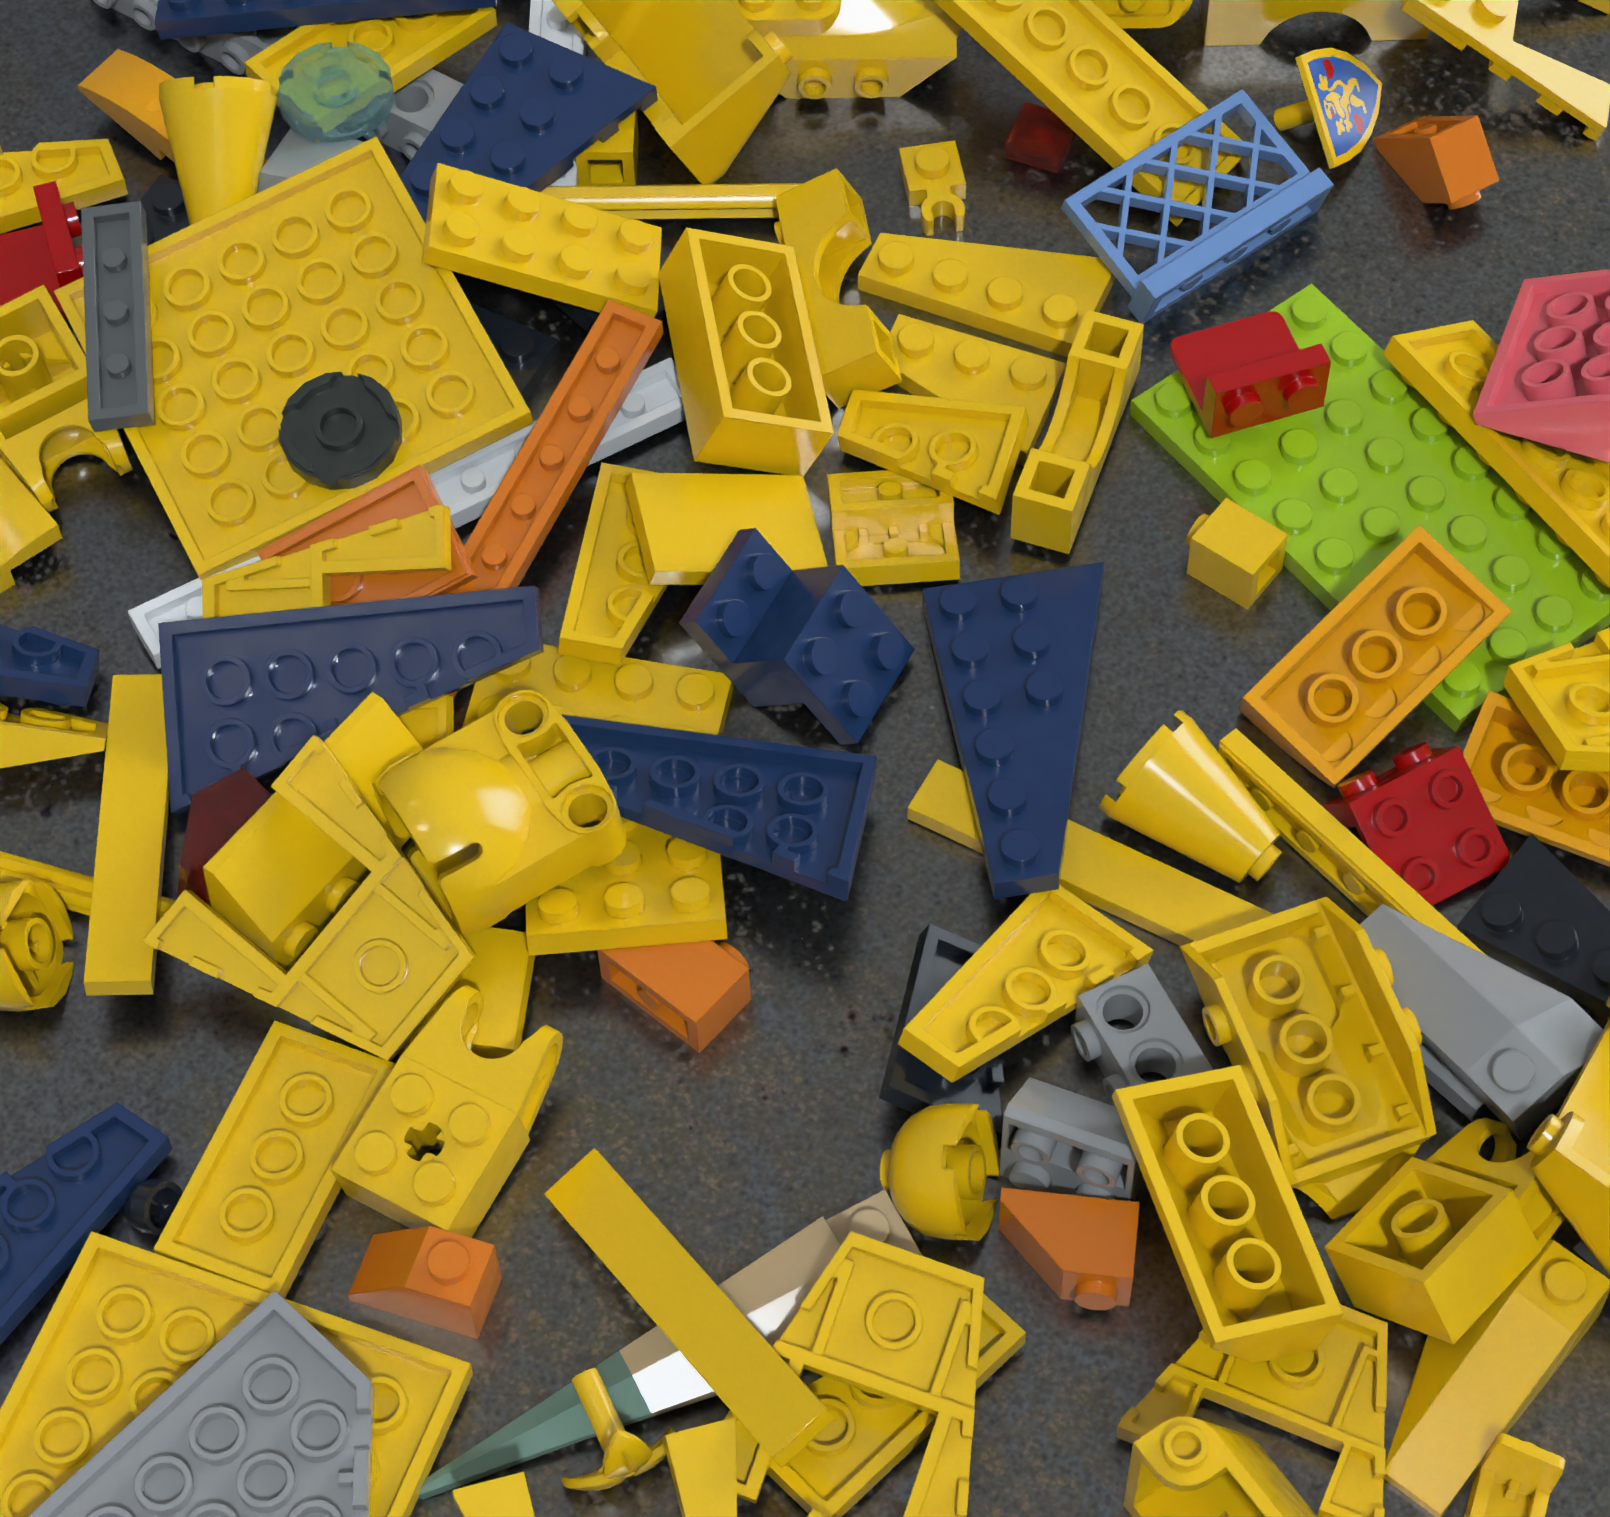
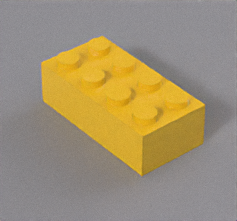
(744, 353)

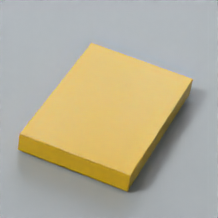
(693, 517)

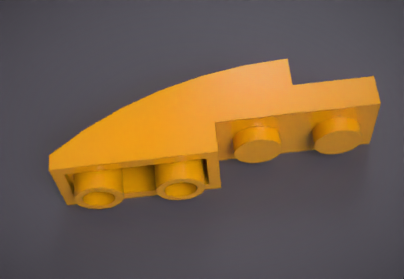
(129, 94)

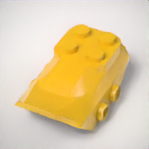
(856, 44)
(1320, 1046)

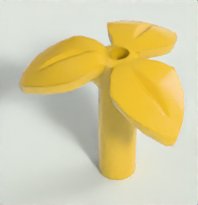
(623, 1451)

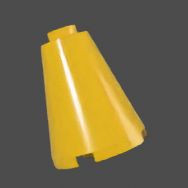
(217, 138)
(1194, 803)

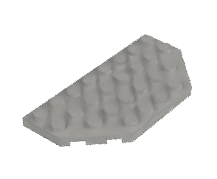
(249, 1431)

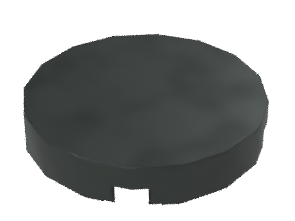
(340, 430)

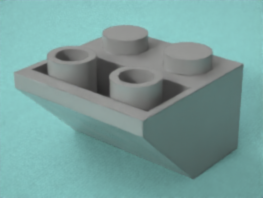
(1067, 1145)

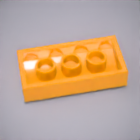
(1374, 658)
(1528, 788)

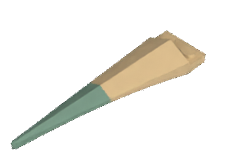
(653, 1374)

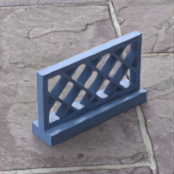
(1215, 249)

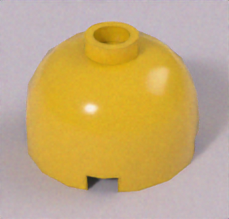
(32, 946)
(942, 1170)

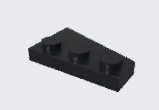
(1545, 926)
(909, 1080)

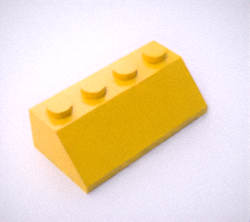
(283, 873)
(1230, 1214)

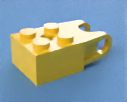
(46, 397)
(452, 1102)
(1446, 1234)

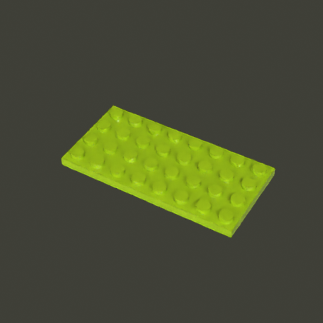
(1366, 476)

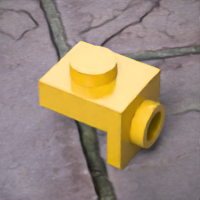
(1514, 1480)

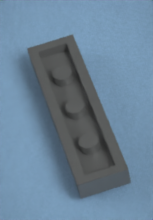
(117, 316)

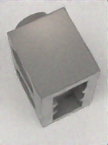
(1155, 1044)

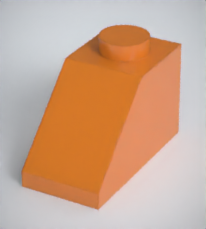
(1441, 158)
(682, 985)
(1074, 1243)
(430, 1278)

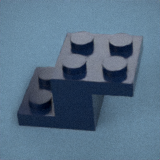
(797, 636)

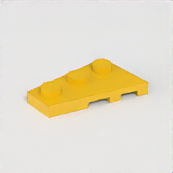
(970, 368)

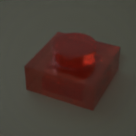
(1039, 138)

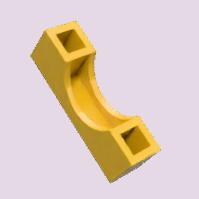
(1251, 20)
(828, 232)
(1091, 402)

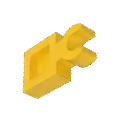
(934, 181)

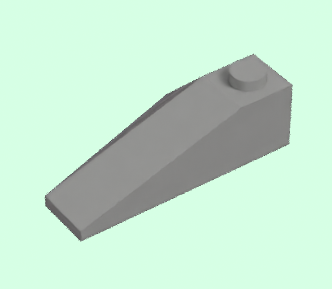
(1486, 1022)

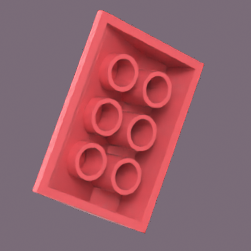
(1554, 366)

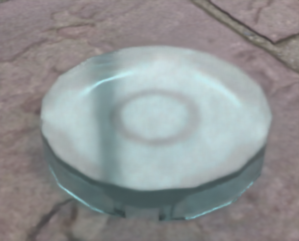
(335, 92)

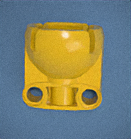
(501, 811)

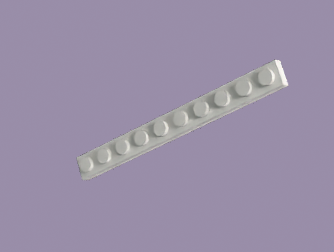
(465, 485)

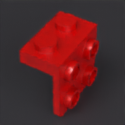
(42, 252)
(1250, 373)
(1424, 821)

